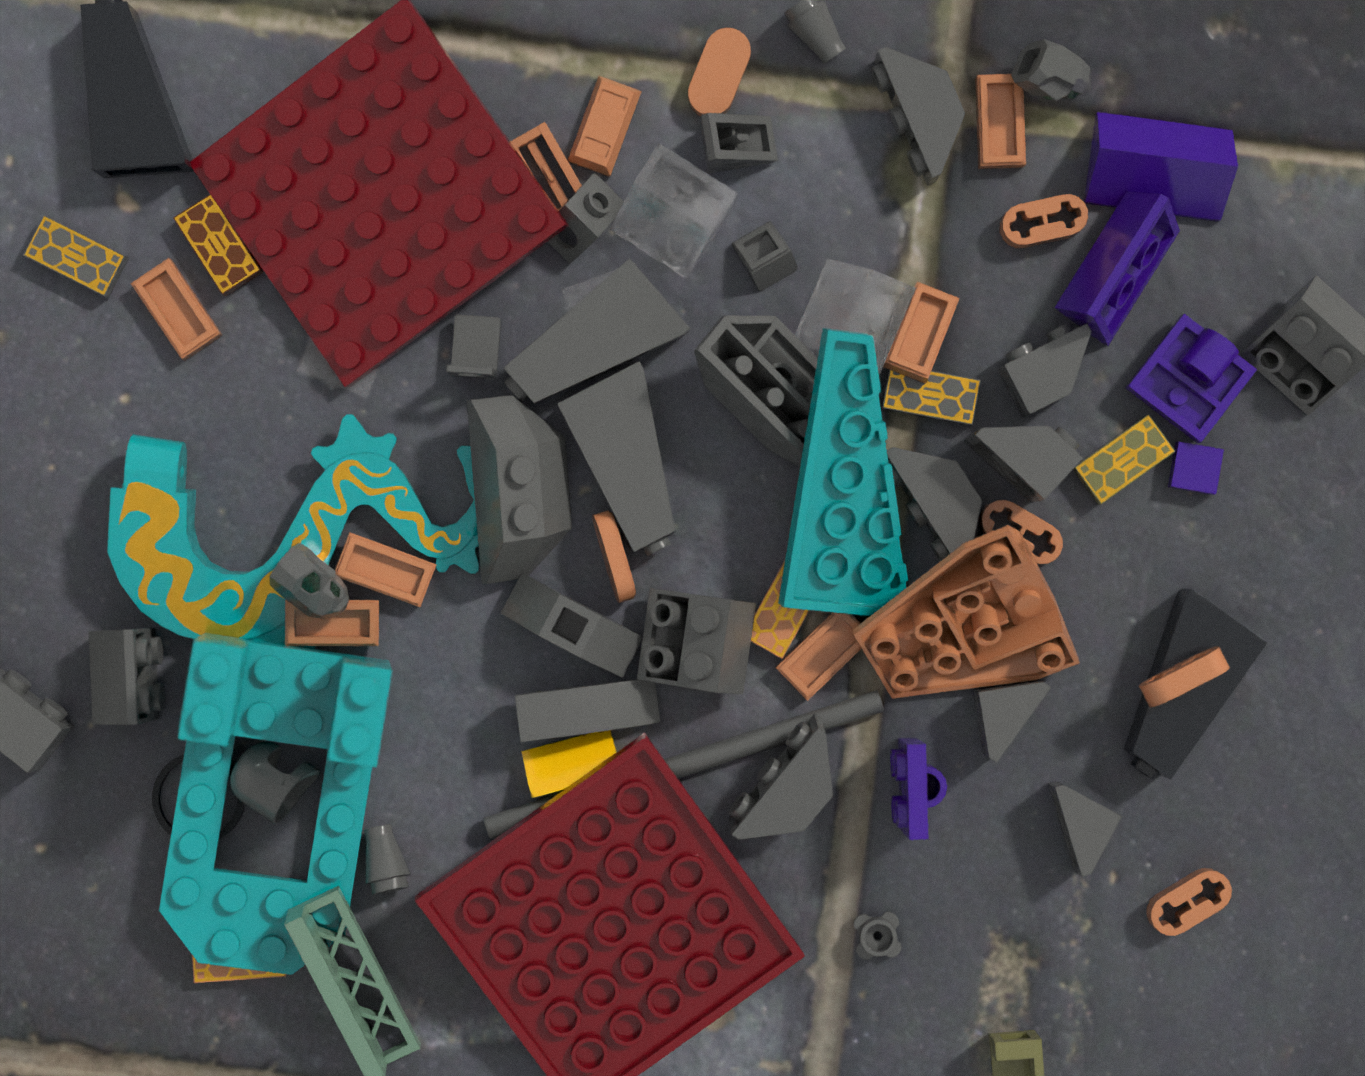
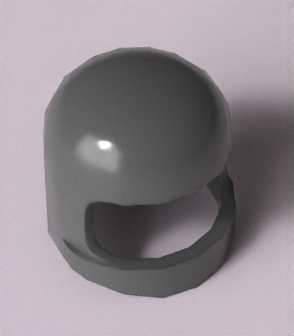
(266, 789)

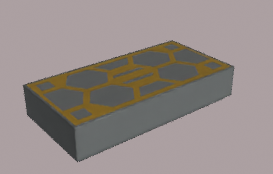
(76, 256)
(941, 398)

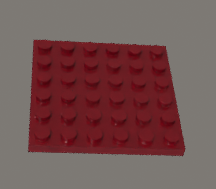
(378, 193)
(610, 921)

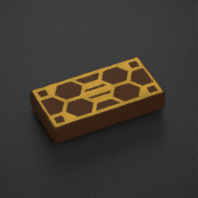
(218, 245)

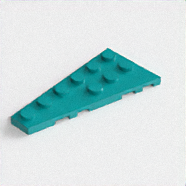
(845, 508)

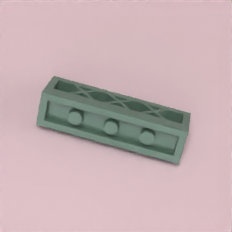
(335, 989)

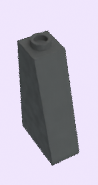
(601, 332)
(622, 449)

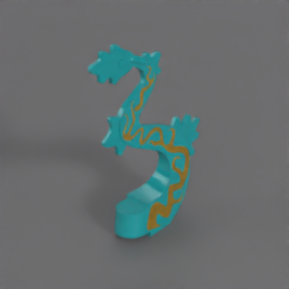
(183, 591)

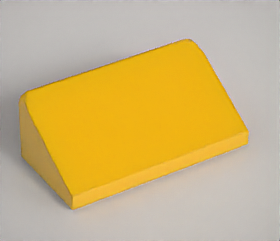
(564, 762)

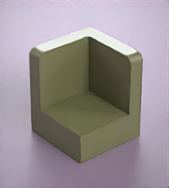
(1016, 1053)

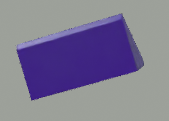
(1161, 157)
(1120, 264)

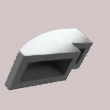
(586, 709)

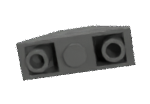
(923, 108)
(938, 497)
(571, 625)
(789, 787)

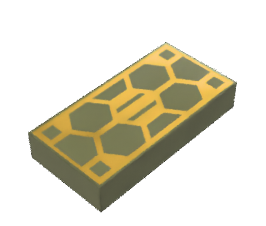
(1123, 459)

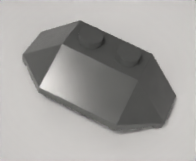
(761, 378)
(517, 486)

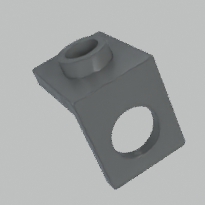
(587, 215)
(475, 347)

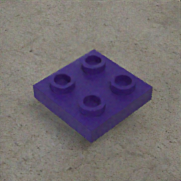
(1191, 377)
(912, 804)

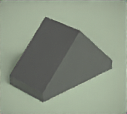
(737, 141)
(1004, 712)
(1084, 825)

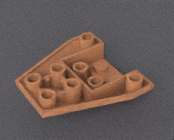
(970, 623)

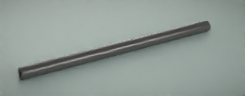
(724, 750)

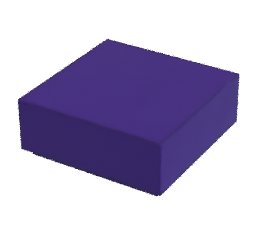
(1195, 468)

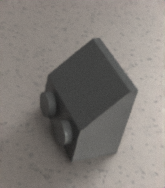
(1027, 456)

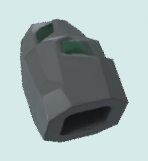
(1051, 71)
(309, 583)

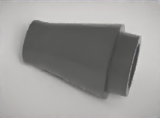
(816, 28)
(385, 864)

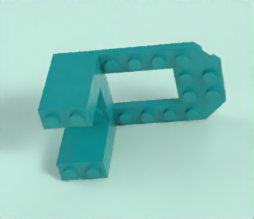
(283, 698)

